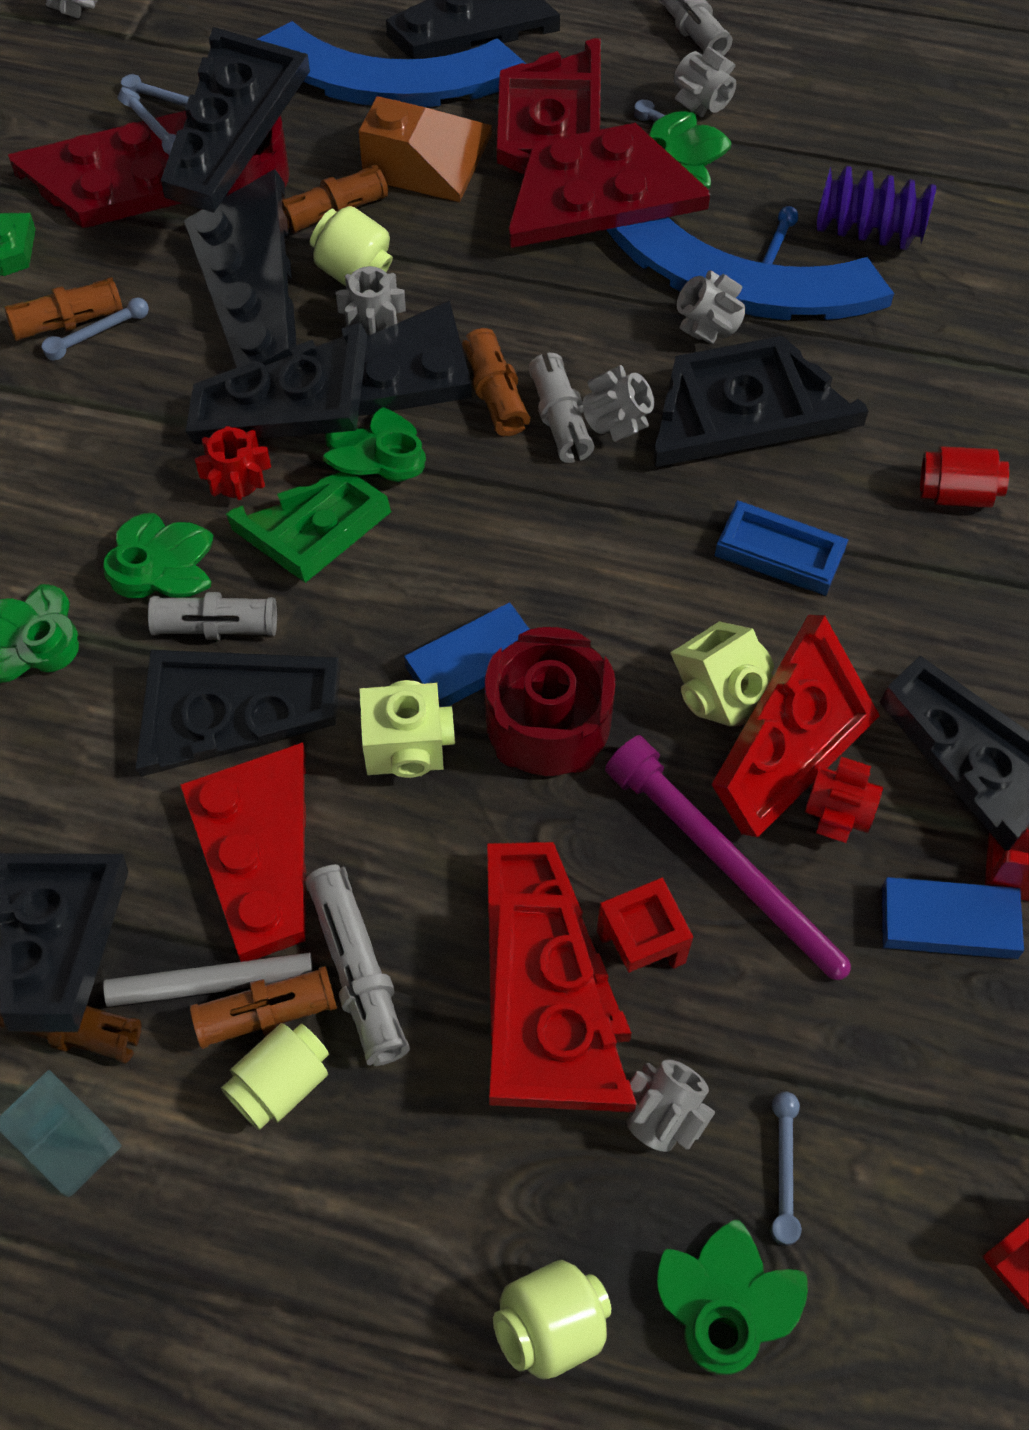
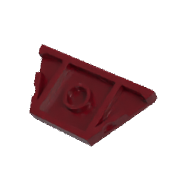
(547, 102)
(101, 173)
(600, 184)

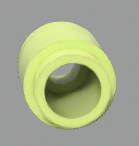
(276, 1074)

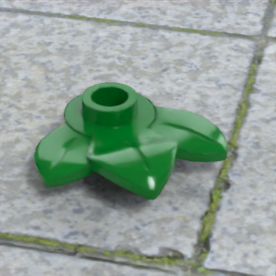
(690, 144)
(384, 449)
(158, 558)
(36, 633)
(730, 1288)

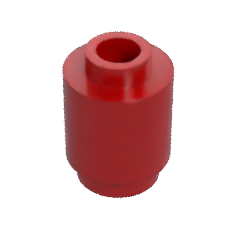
(963, 476)

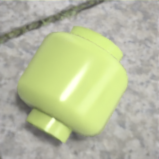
(349, 242)
(552, 1319)

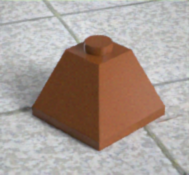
(422, 147)

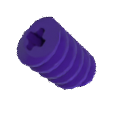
(875, 207)

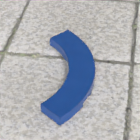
(412, 81)
(767, 288)

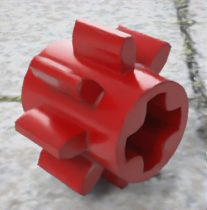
(233, 462)
(844, 799)

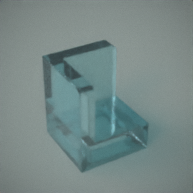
(58, 1134)

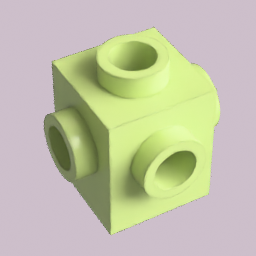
(723, 673)
(404, 729)

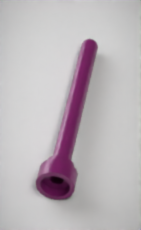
(638, 768)

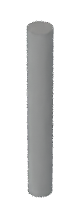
(203, 979)

